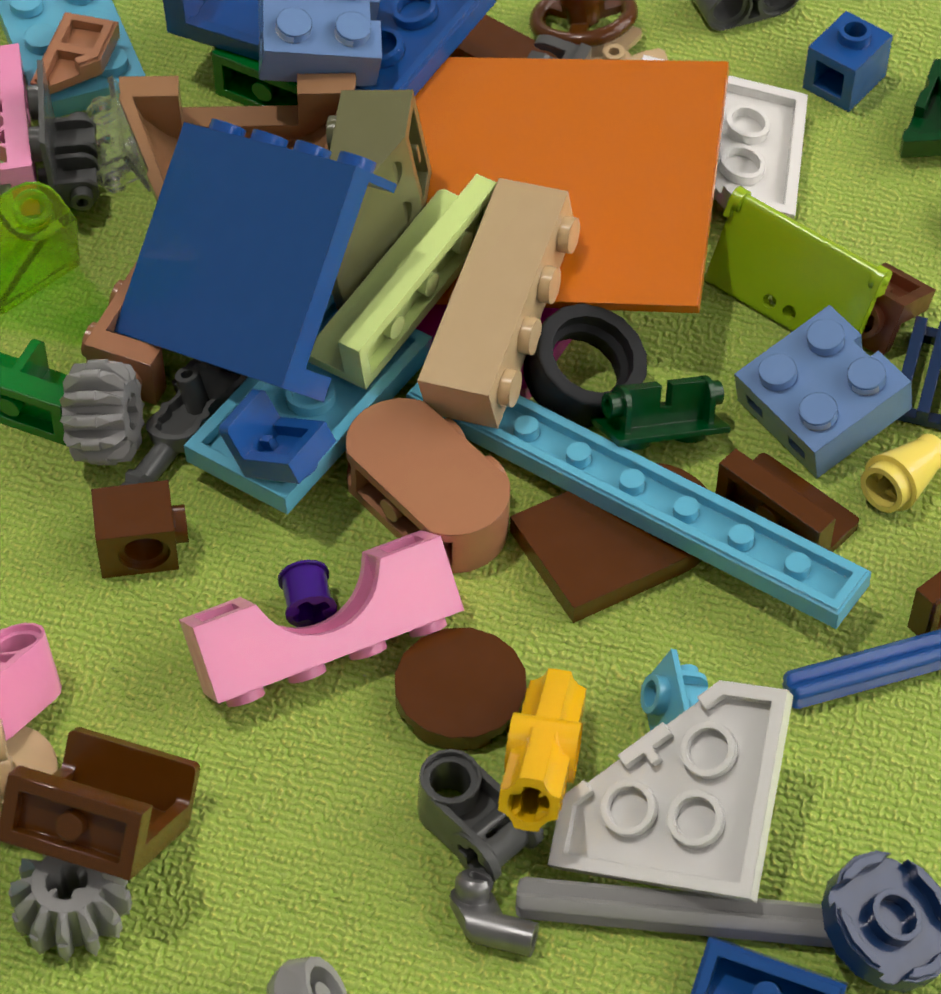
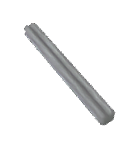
(670, 911)

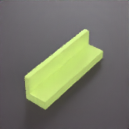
(402, 286)

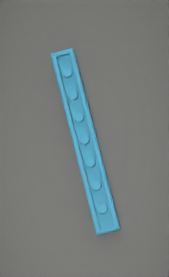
(674, 509)

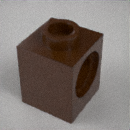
(137, 528)

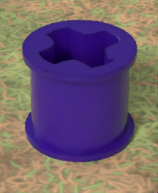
(306, 593)

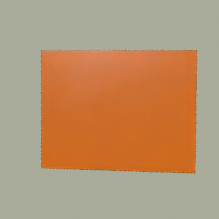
(618, 135)

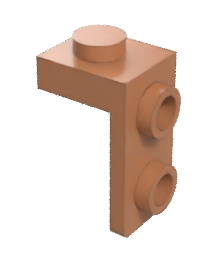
(104, 343)

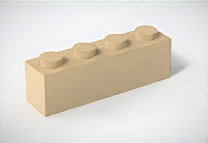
(499, 303)

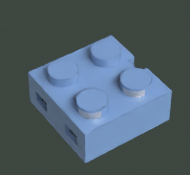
(319, 39)
(823, 391)

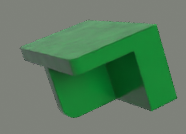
(31, 393)

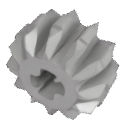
(102, 412)
(53, 919)

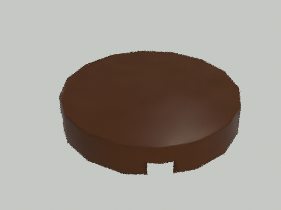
(459, 688)

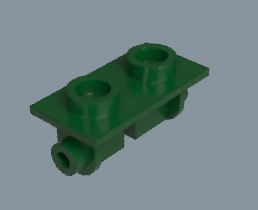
(638, 417)

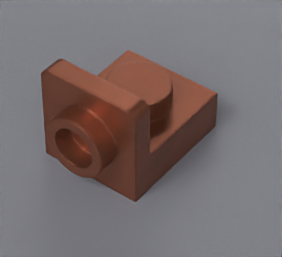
(901, 302)

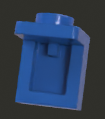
(271, 444)

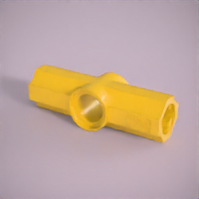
(542, 750)

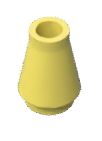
(901, 474)

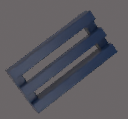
(923, 334)

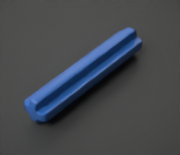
(864, 670)

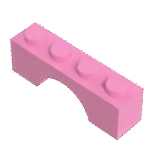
(398, 591)

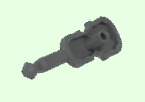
(199, 394)

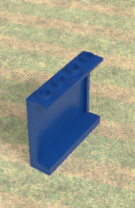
(246, 252)

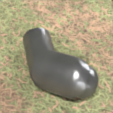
(483, 919)

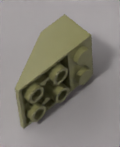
(389, 132)

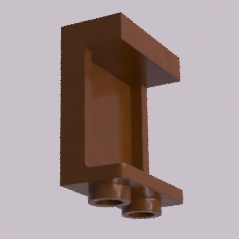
(104, 807)

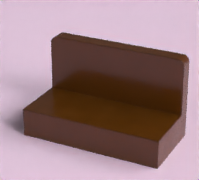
(784, 499)

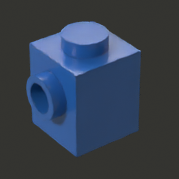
(847, 61)

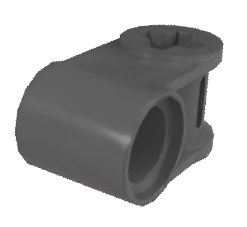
(470, 822)

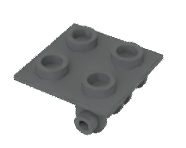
(64, 147)

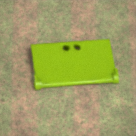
(801, 269)

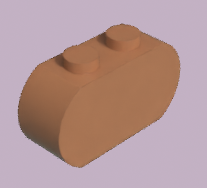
(427, 476)

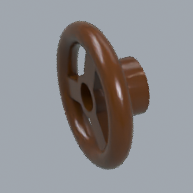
(583, 15)

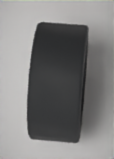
(599, 329)

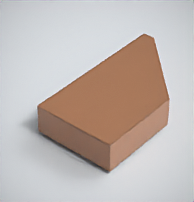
(78, 50)

